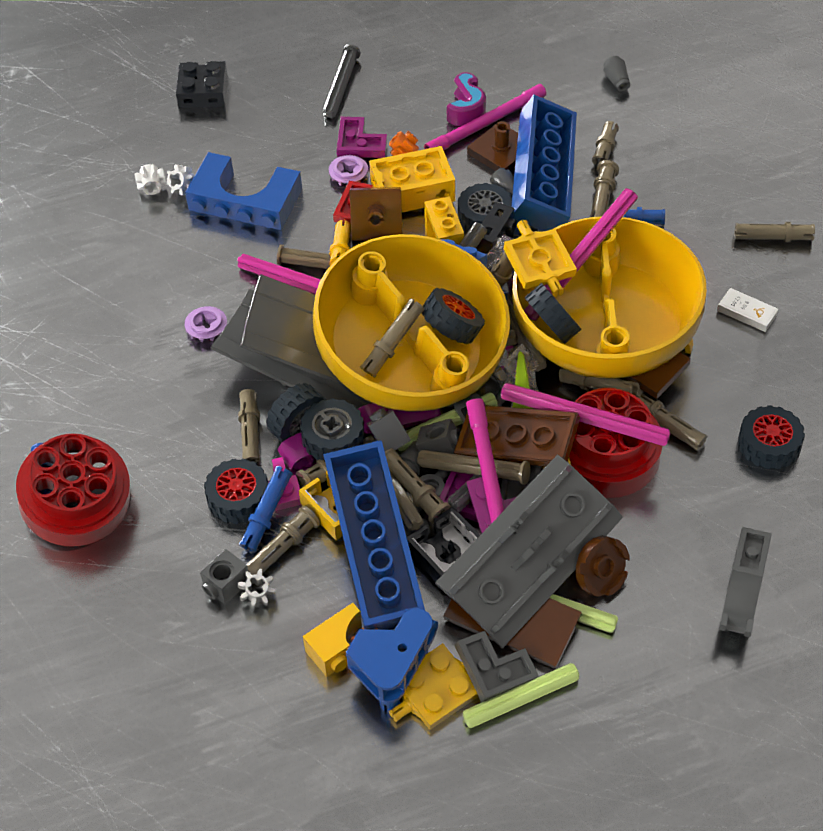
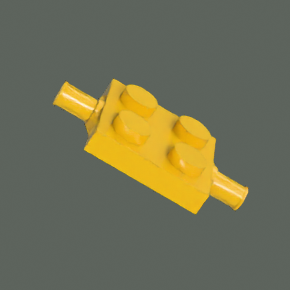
(539, 258)
(436, 689)

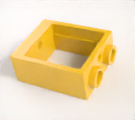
(439, 221)

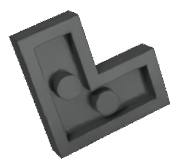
(487, 672)

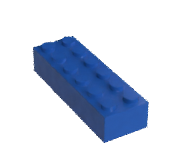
(544, 164)
(373, 534)

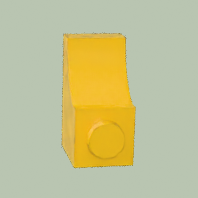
(331, 639)

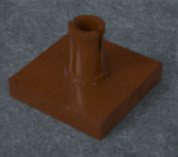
(496, 147)
(375, 212)

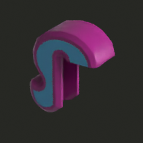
(470, 101)

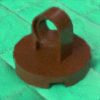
(602, 566)

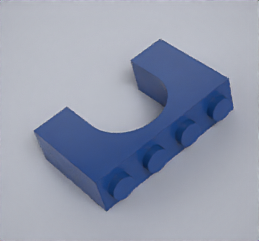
(266, 208)

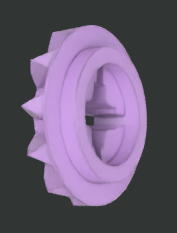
(349, 163)
(212, 316)

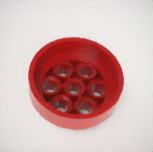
(611, 460)
(96, 513)

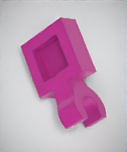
(291, 493)

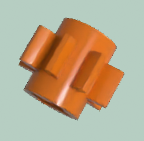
(403, 143)

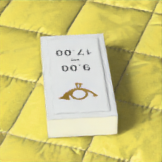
(747, 309)

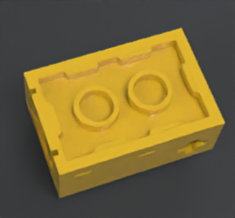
(420, 174)

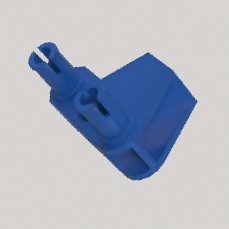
(390, 658)

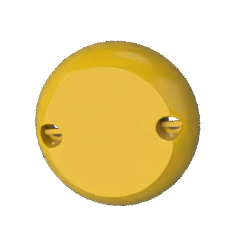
(369, 290)
(631, 298)

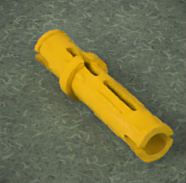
(341, 240)

